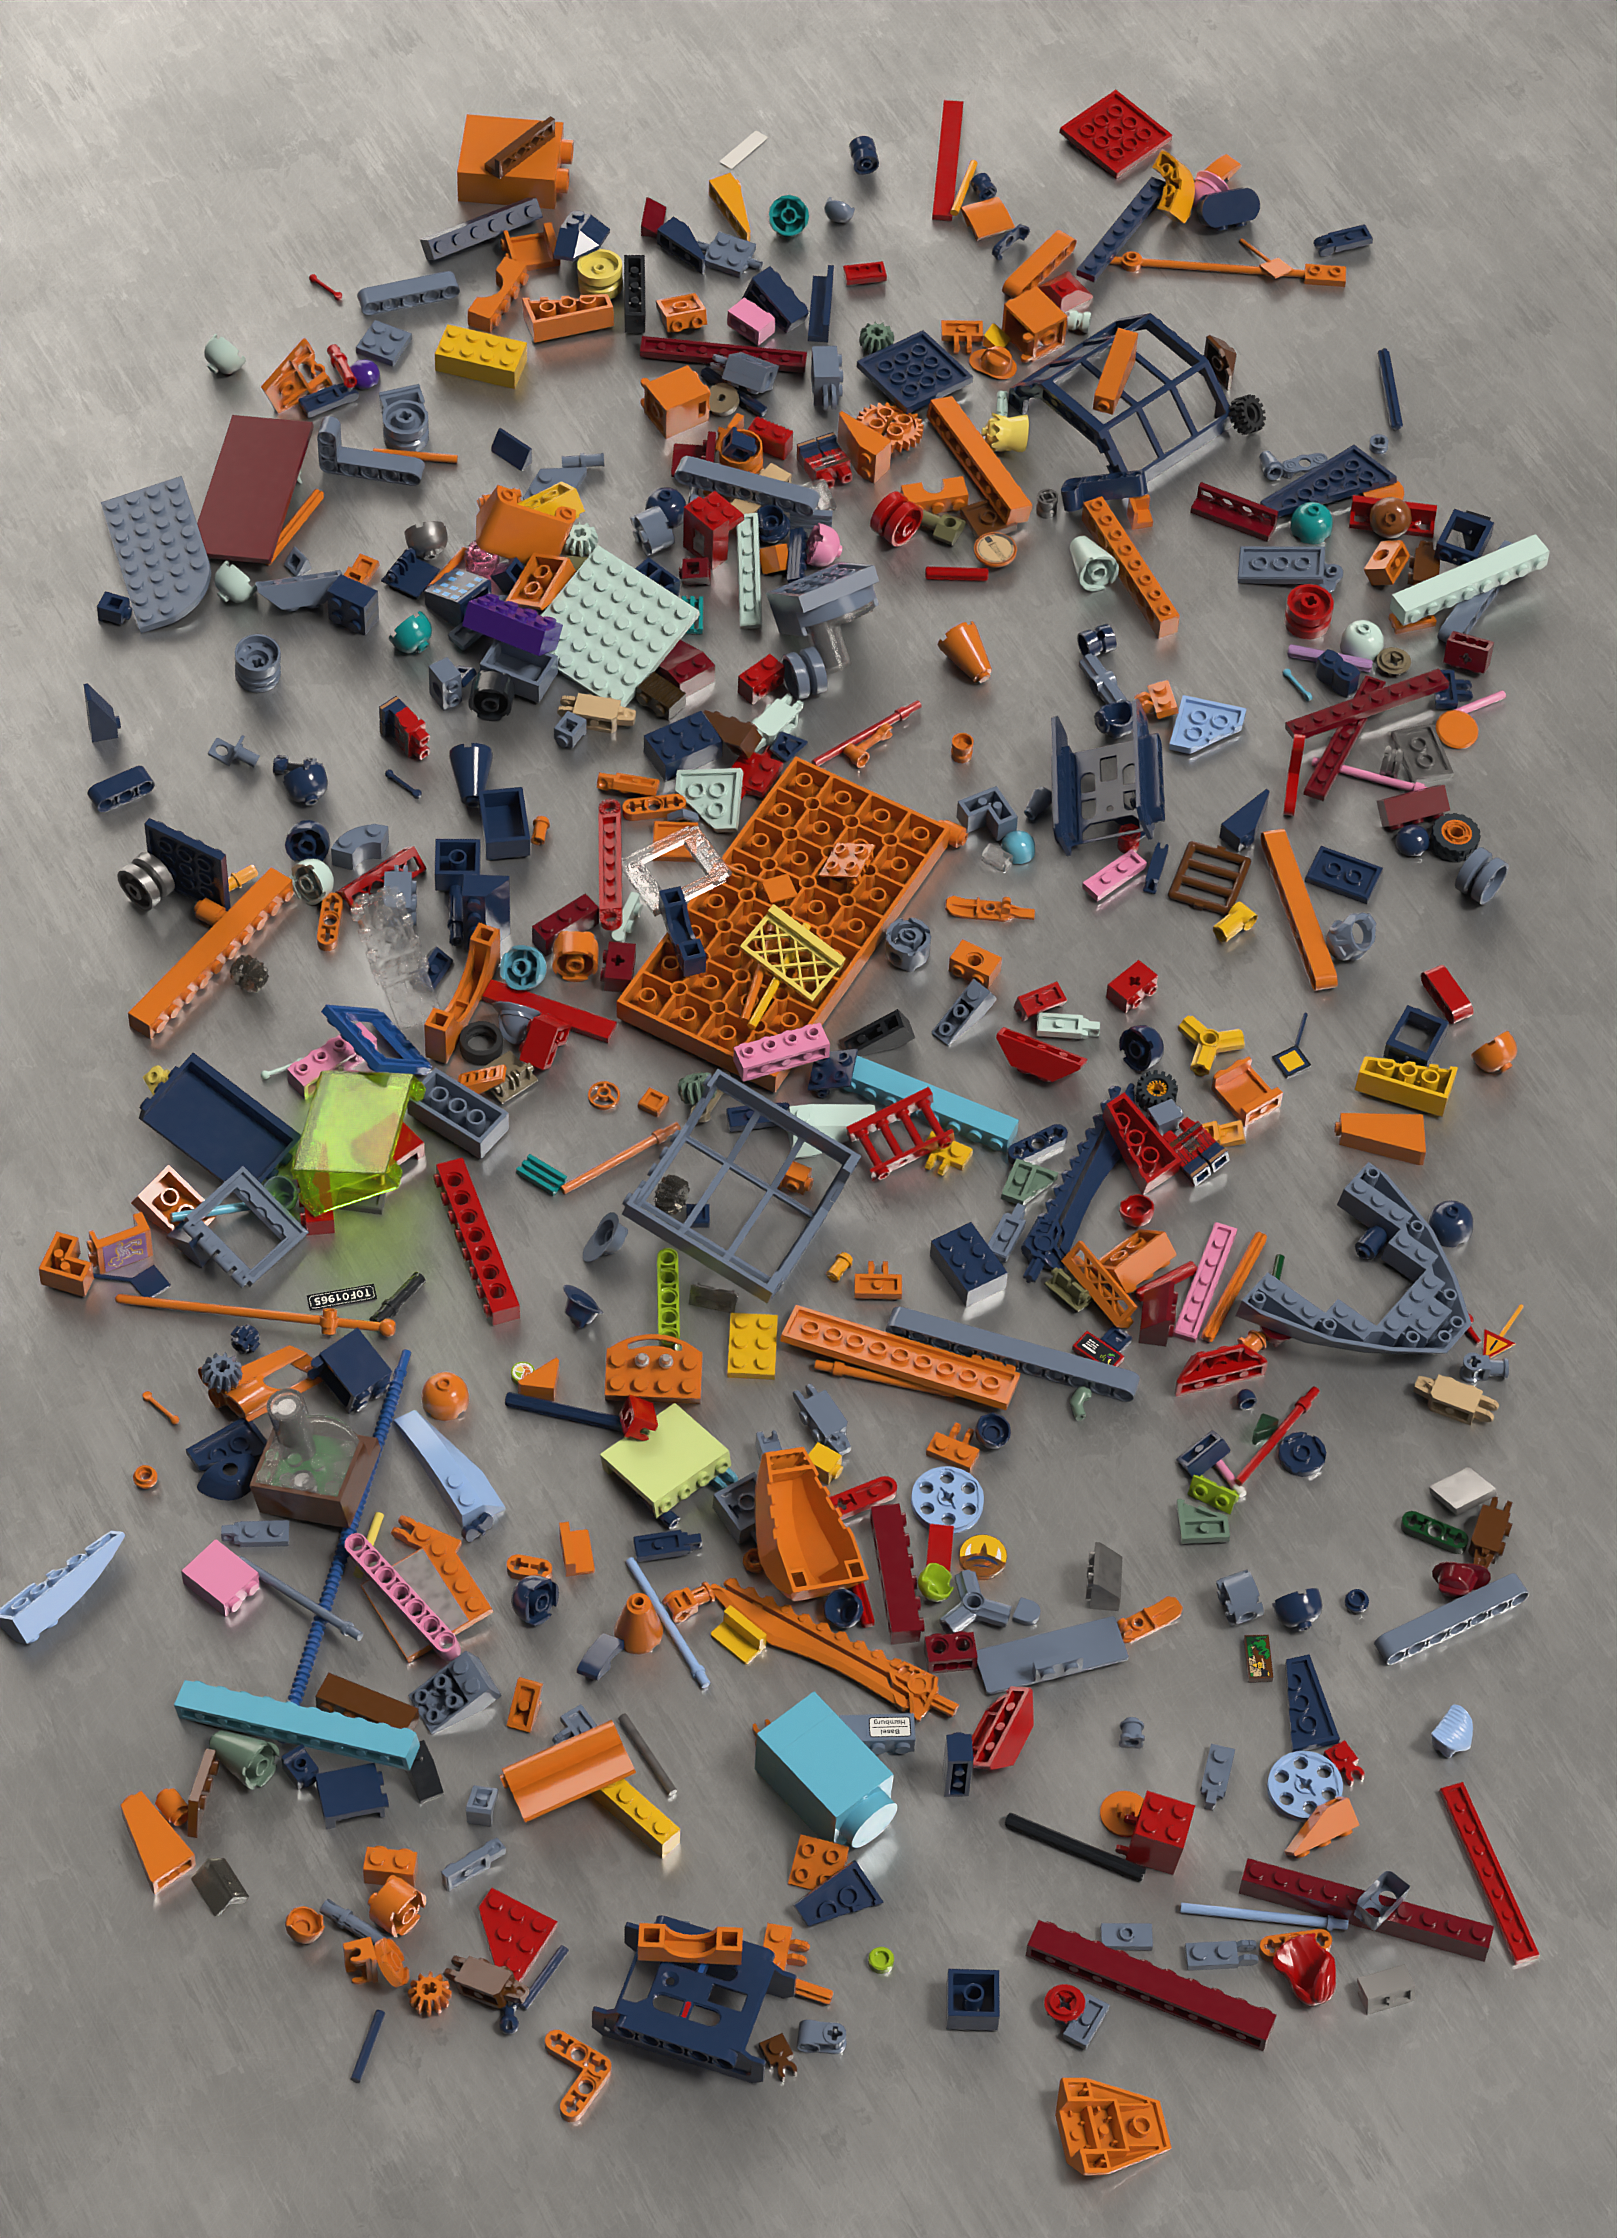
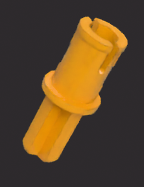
(237, 879)

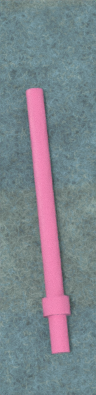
(1385, 780)

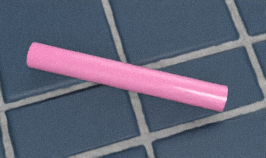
(1482, 702)

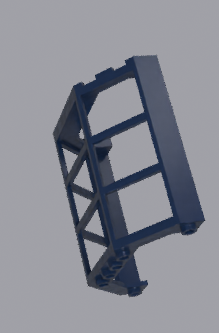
(1042, 386)

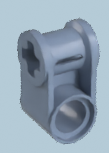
(818, 2037)

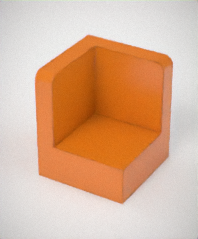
(1139, 512)
(774, 558)

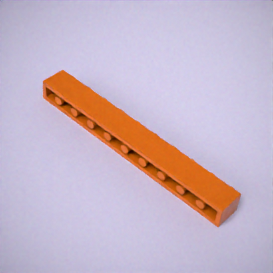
(211, 953)

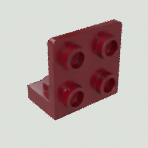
(703, 452)

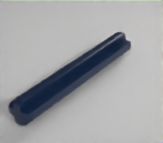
(745, 399)

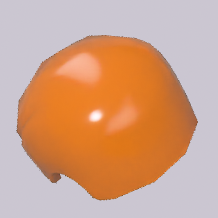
(304, 1925)

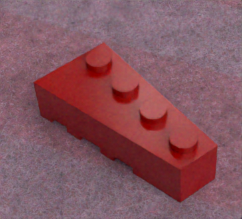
(1140, 1144)

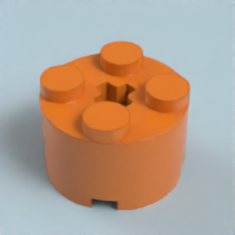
(575, 955)
(396, 1906)

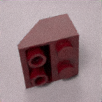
(1158, 1314)

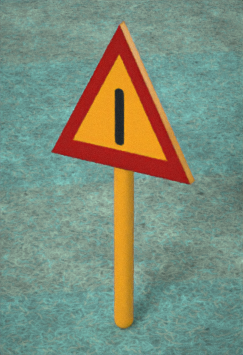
(1496, 1343)

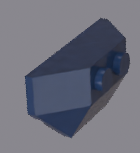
(579, 236)

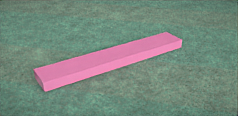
(1205, 1282)

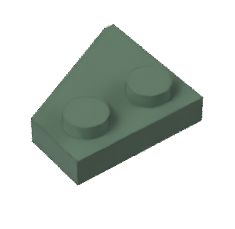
(1026, 1182)
(1201, 1525)

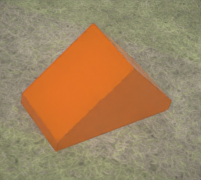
(541, 1382)

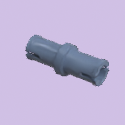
(583, 460)

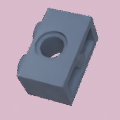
(445, 684)

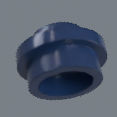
(1356, 1601)

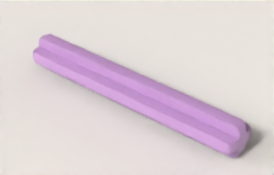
(1312, 654)

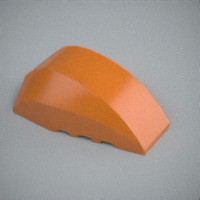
(800, 1530)

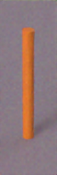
(424, 456)

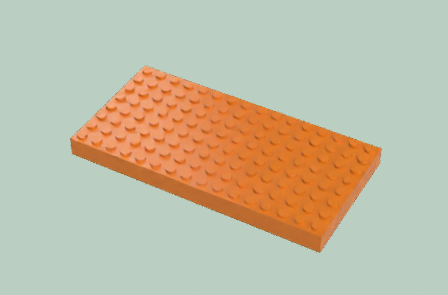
(793, 836)

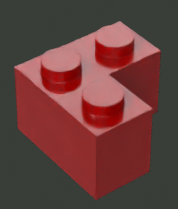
(543, 1038)

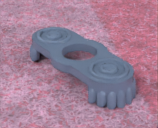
(1292, 465)

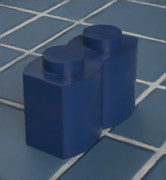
(1337, 673)

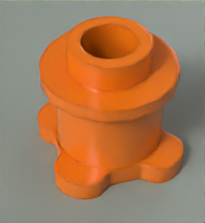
(1254, 1340)

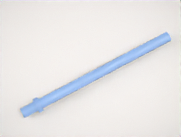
(697, 1671)
(1267, 1916)

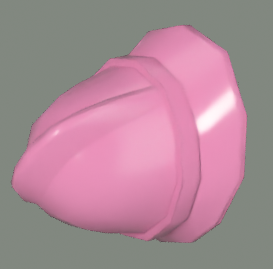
(1207, 183)

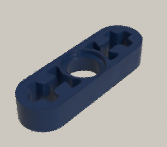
(1042, 1136)

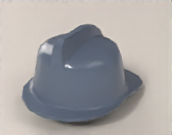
(606, 1239)

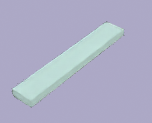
(749, 572)

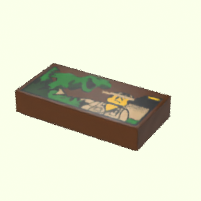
(1258, 1658)

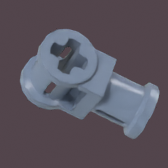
(1482, 1368)

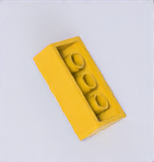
(554, 497)

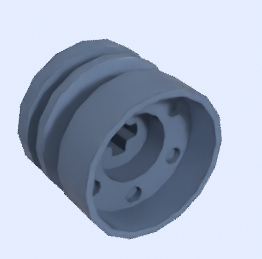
(257, 663)

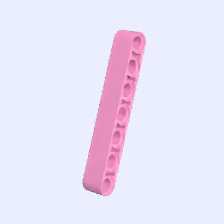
(406, 1606)

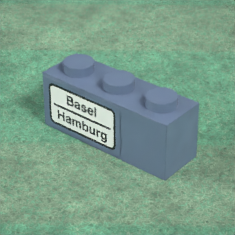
(884, 1731)

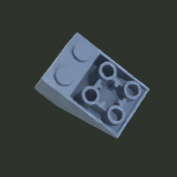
(455, 1693)

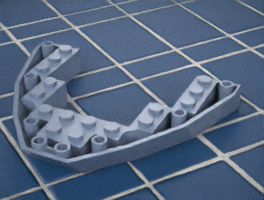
(1421, 1322)

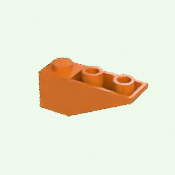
(1326, 1822)

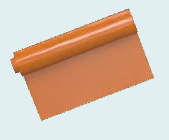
(568, 1771)

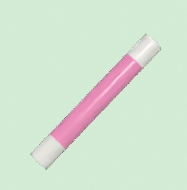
(1229, 1477)

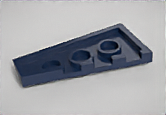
(1308, 1710)

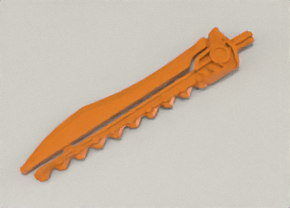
(910, 1686)

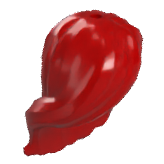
(1307, 1968)

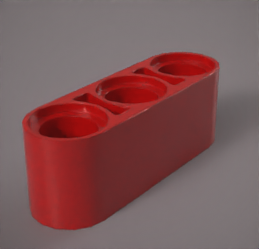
(1447, 994)

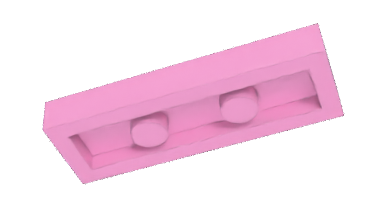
(1114, 875)

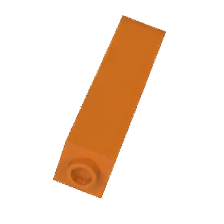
(1116, 371)
(1384, 1134)
(157, 1844)

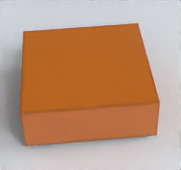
(653, 1102)

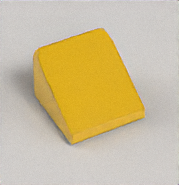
(995, 337)

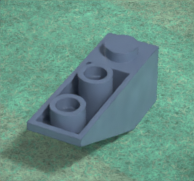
(964, 1013)

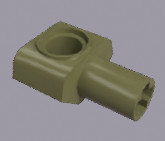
(946, 527)

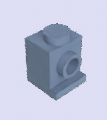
(569, 730)

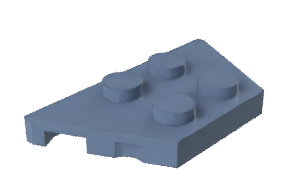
(550, 476)

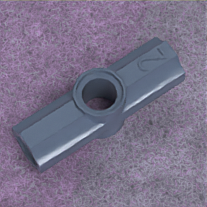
(1100, 680)

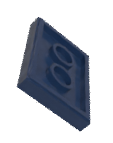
(1343, 874)

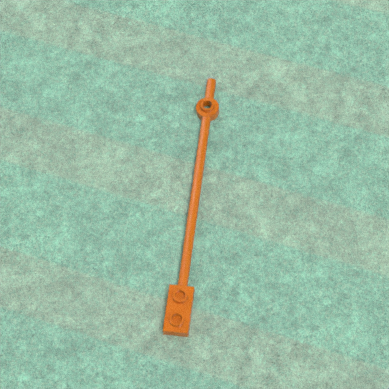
(1313, 274)

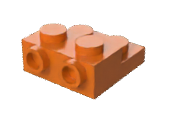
(682, 312)

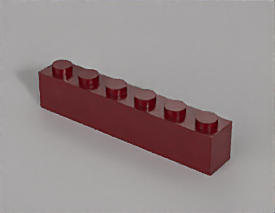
(895, 1574)

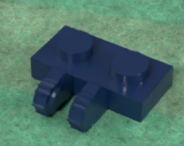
(1458, 691)

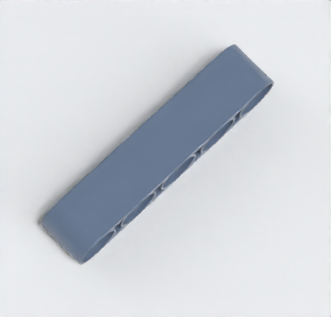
(408, 293)

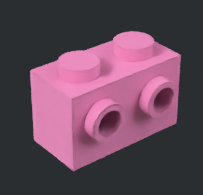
(751, 321)

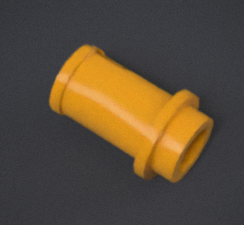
(842, 1262)

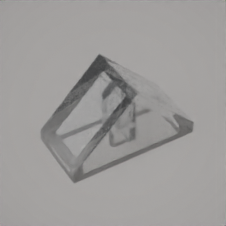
(826, 500)

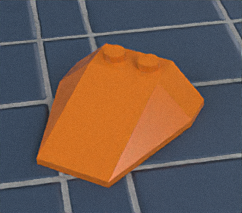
(1107, 2126)

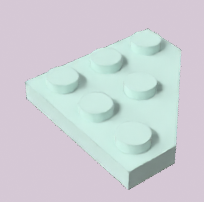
(713, 795)

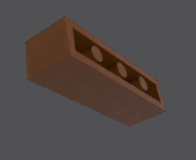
(359, 1701)

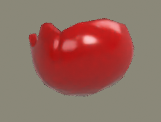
(1136, 1210)

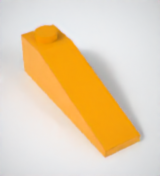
(727, 196)

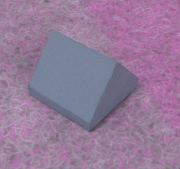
(297, 562)

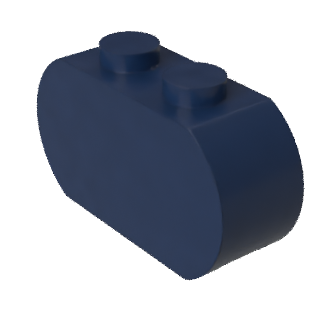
(1228, 208)

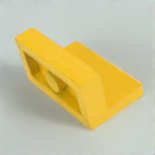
(739, 1636)

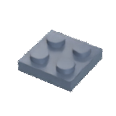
(383, 343)

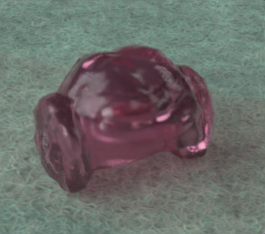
(480, 561)

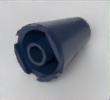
(471, 770)

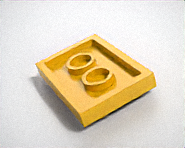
(752, 1346)

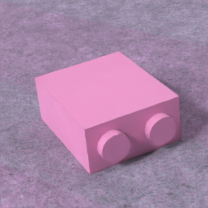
(221, 1578)

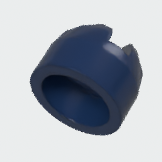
(1246, 1399)

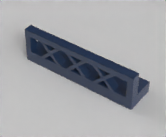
(821, 307)

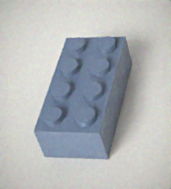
(459, 1114)

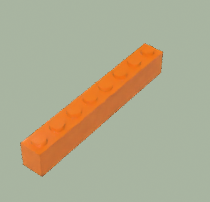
(979, 460)

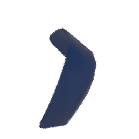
(223, 1487)

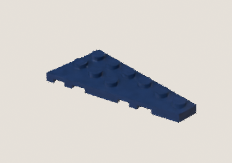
(1335, 479)

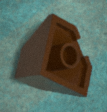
(1222, 360)

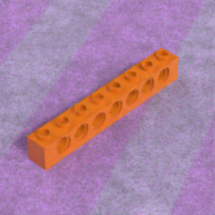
(1132, 568)

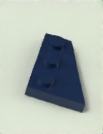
(234, 1439)
(840, 1894)

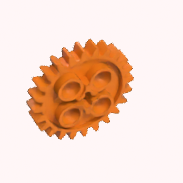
(903, 432)

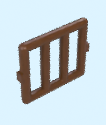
(1219, 852)

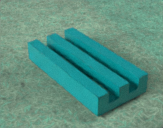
(692, 601)
(544, 1172)

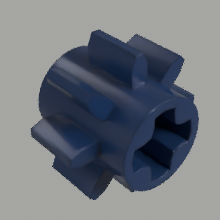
(245, 1339)

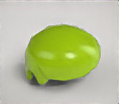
(935, 1582)

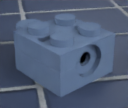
(746, 371)
(826, 376)
(406, 886)
(737, 1508)

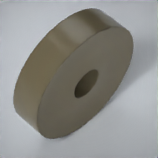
(726, 407)

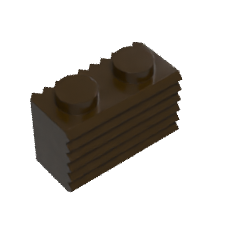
(660, 696)

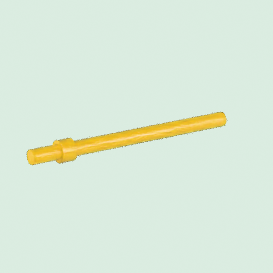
(773, 986)

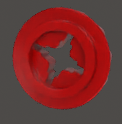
(1068, 1994)

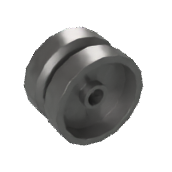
(146, 880)

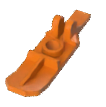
(978, 910)
(1151, 1619)

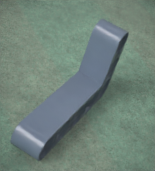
(363, 463)

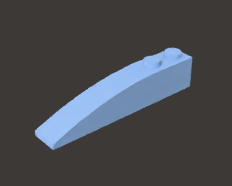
(451, 1472)
(42, 1605)

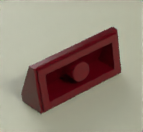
(652, 218)

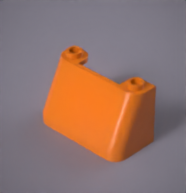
(518, 530)

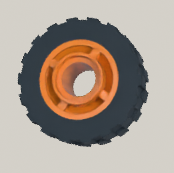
(1454, 837)

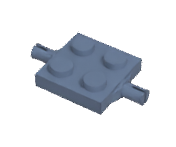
(730, 254)

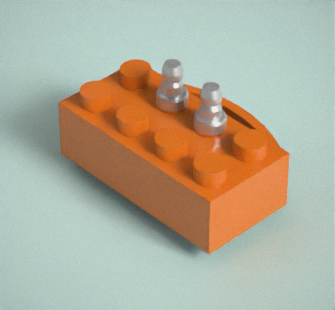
(654, 1371)

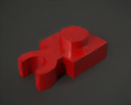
(1345, 1760)

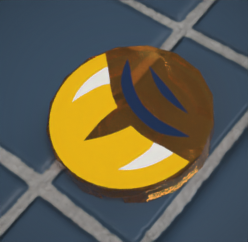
(983, 1555)

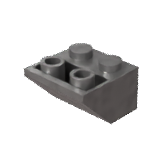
(1104, 1578)

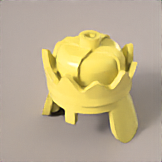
(1006, 433)

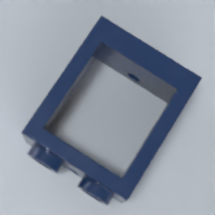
(1468, 525)
(1398, 1051)

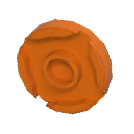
(390, 1962)

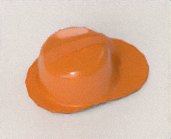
(994, 362)

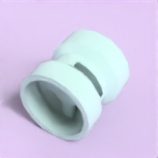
(1084, 321)

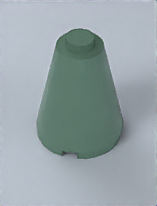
(245, 1757)

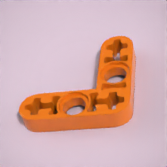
(587, 2074)

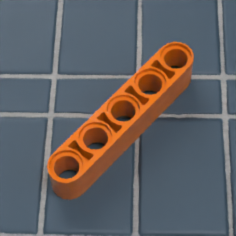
(1040, 264)

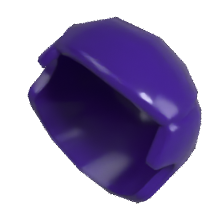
(366, 373)

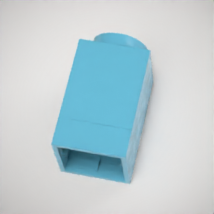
(826, 1773)

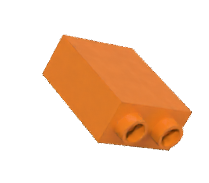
(535, 177)

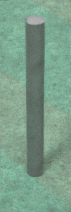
(647, 1754)

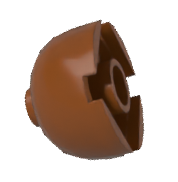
(1390, 517)

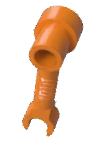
(858, 754)

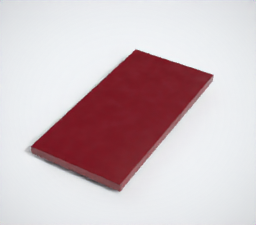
(252, 487)

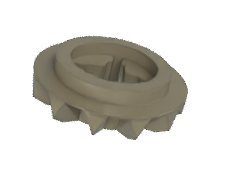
(1398, 656)

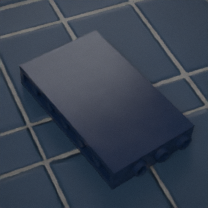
(218, 1123)

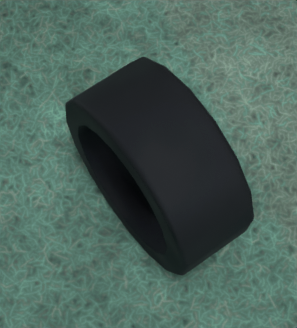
(481, 1028)

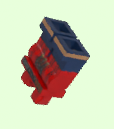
(824, 459)
(404, 727)
(1197, 1150)

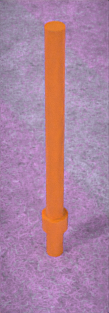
(757, 980)
(656, 1137)
(840, 1369)

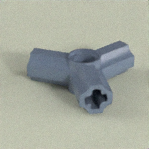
(970, 1594)

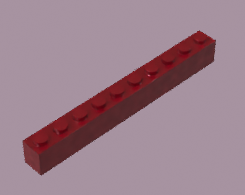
(1339, 1900)
(1151, 1985)

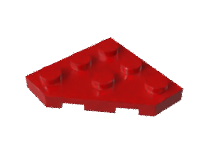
(514, 1932)

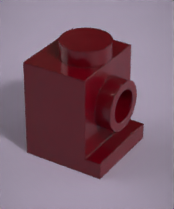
(693, 565)

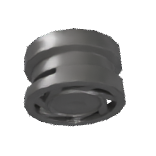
(1388, 764)

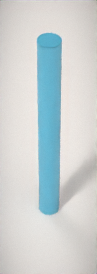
(219, 1210)

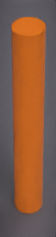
(450, 565)

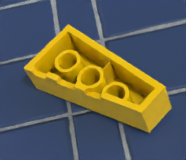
(1407, 1084)

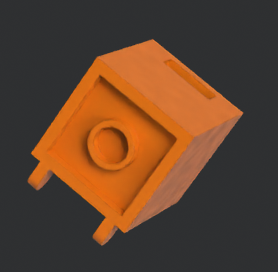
(1034, 324)
(676, 401)

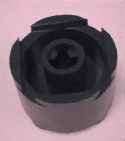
(491, 695)

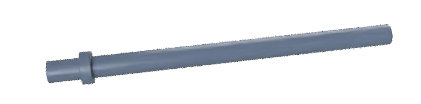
(346, 1628)

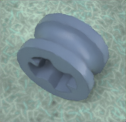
(1379, 448)

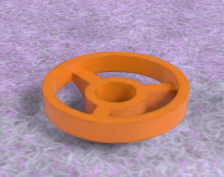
(603, 1088)

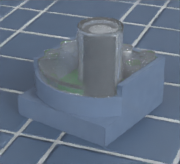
(822, 603)

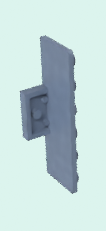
(1051, 1655)

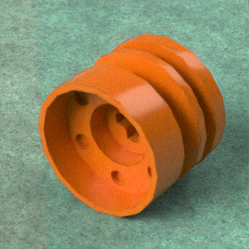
(753, 464)

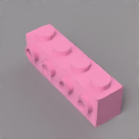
(781, 1052)
(331, 1056)

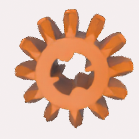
(436, 1993)

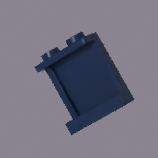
(351, 1793)

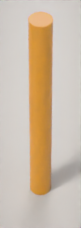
(963, 188)

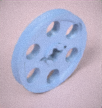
(950, 1491)
(1305, 1776)

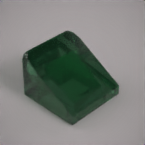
(1265, 1428)

